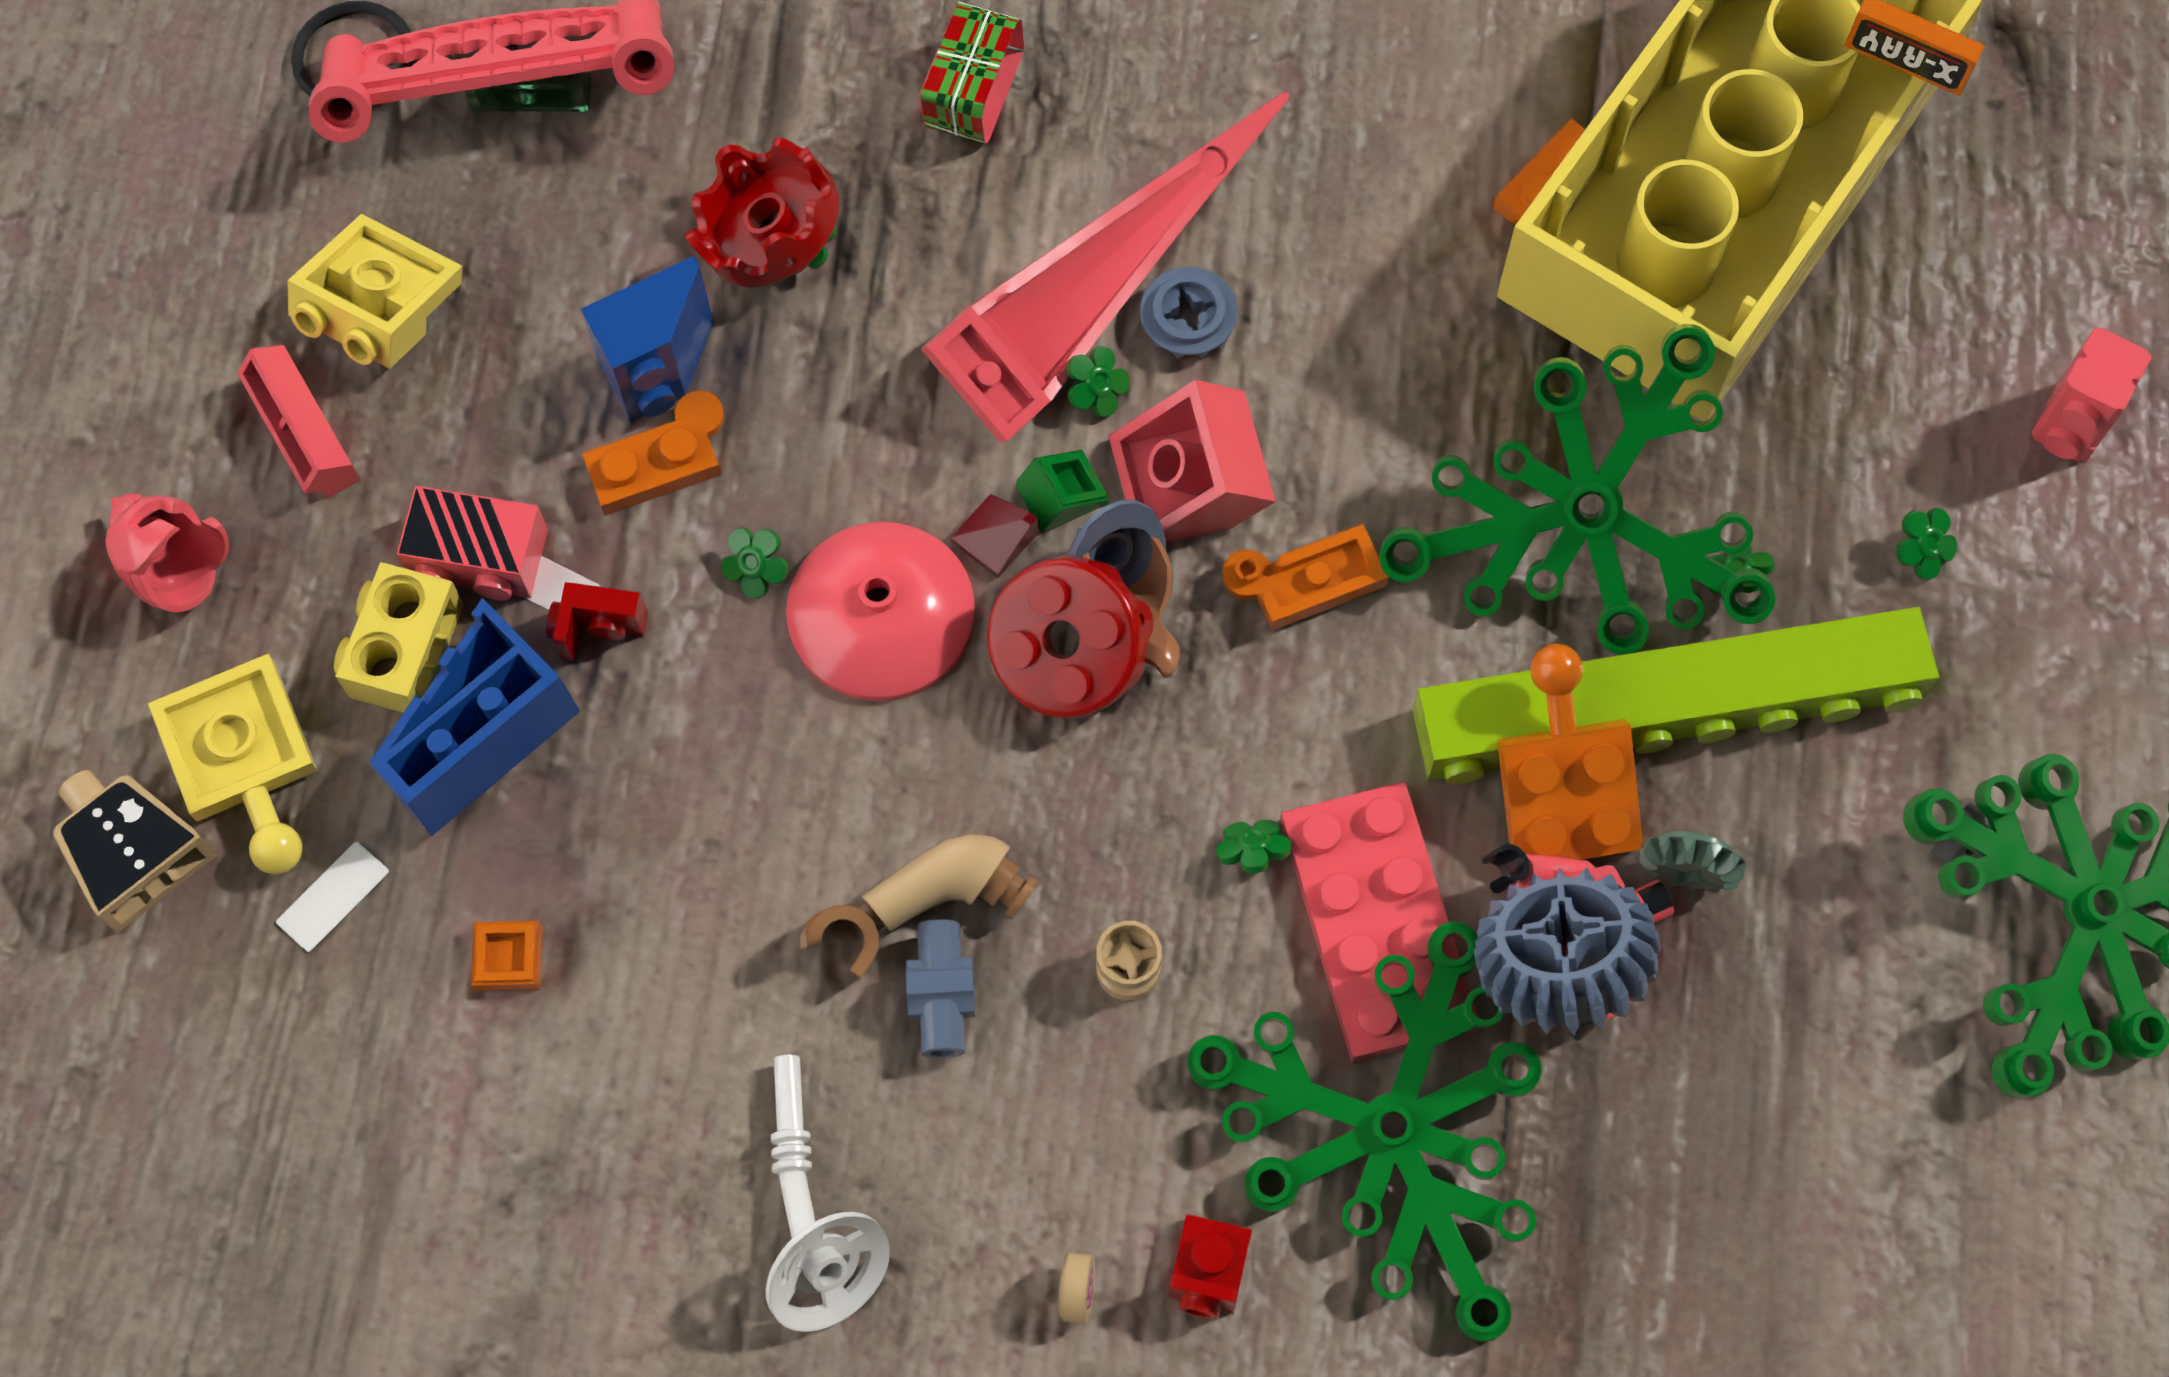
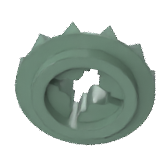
(1692, 861)

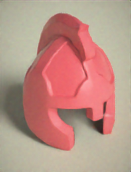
(165, 550)

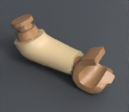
(946, 872)

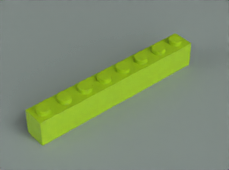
(1691, 690)

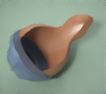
(1134, 543)

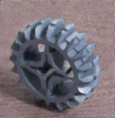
(1607, 961)

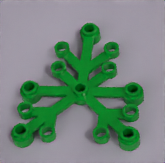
(1516, 524)
(2058, 996)
(1428, 1198)

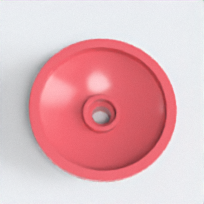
(886, 645)

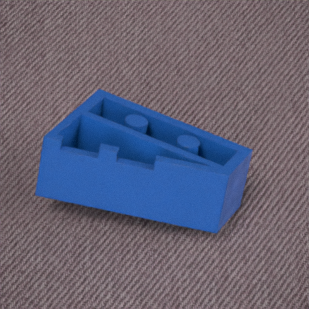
(473, 722)

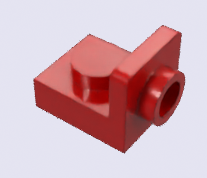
(601, 610)
(1209, 1267)

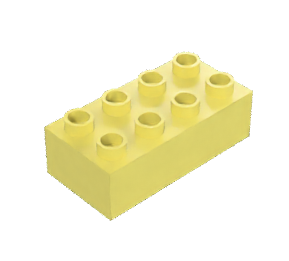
(1714, 181)

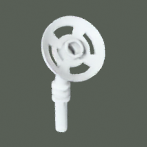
(812, 1257)

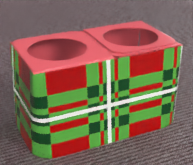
(972, 72)

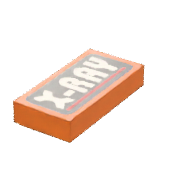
(1914, 45)

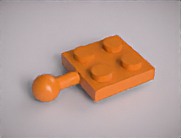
(1574, 785)

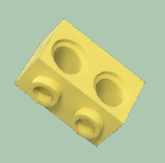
(413, 640)

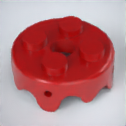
(752, 191)
(1110, 627)

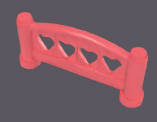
(357, 75)

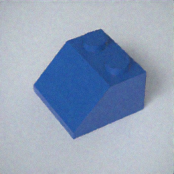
(652, 337)

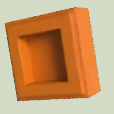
(507, 955)

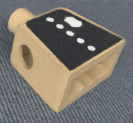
(125, 846)

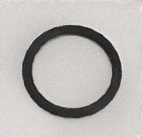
(329, 13)

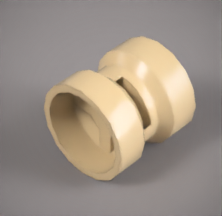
(1125, 947)

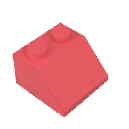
(1194, 461)

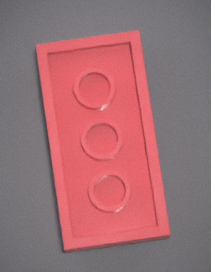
(1369, 899)

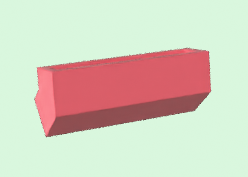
(296, 421)

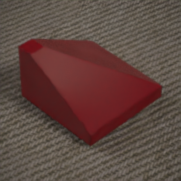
(996, 534)

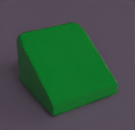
(1060, 488)

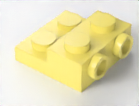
(371, 291)

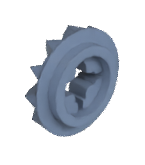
(1202, 292)

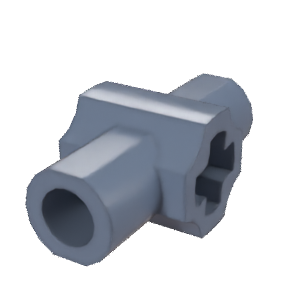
(940, 989)

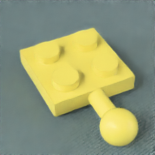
(232, 746)

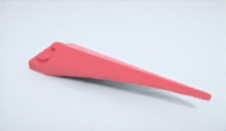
(1016, 340)

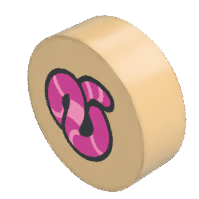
(1077, 1287)

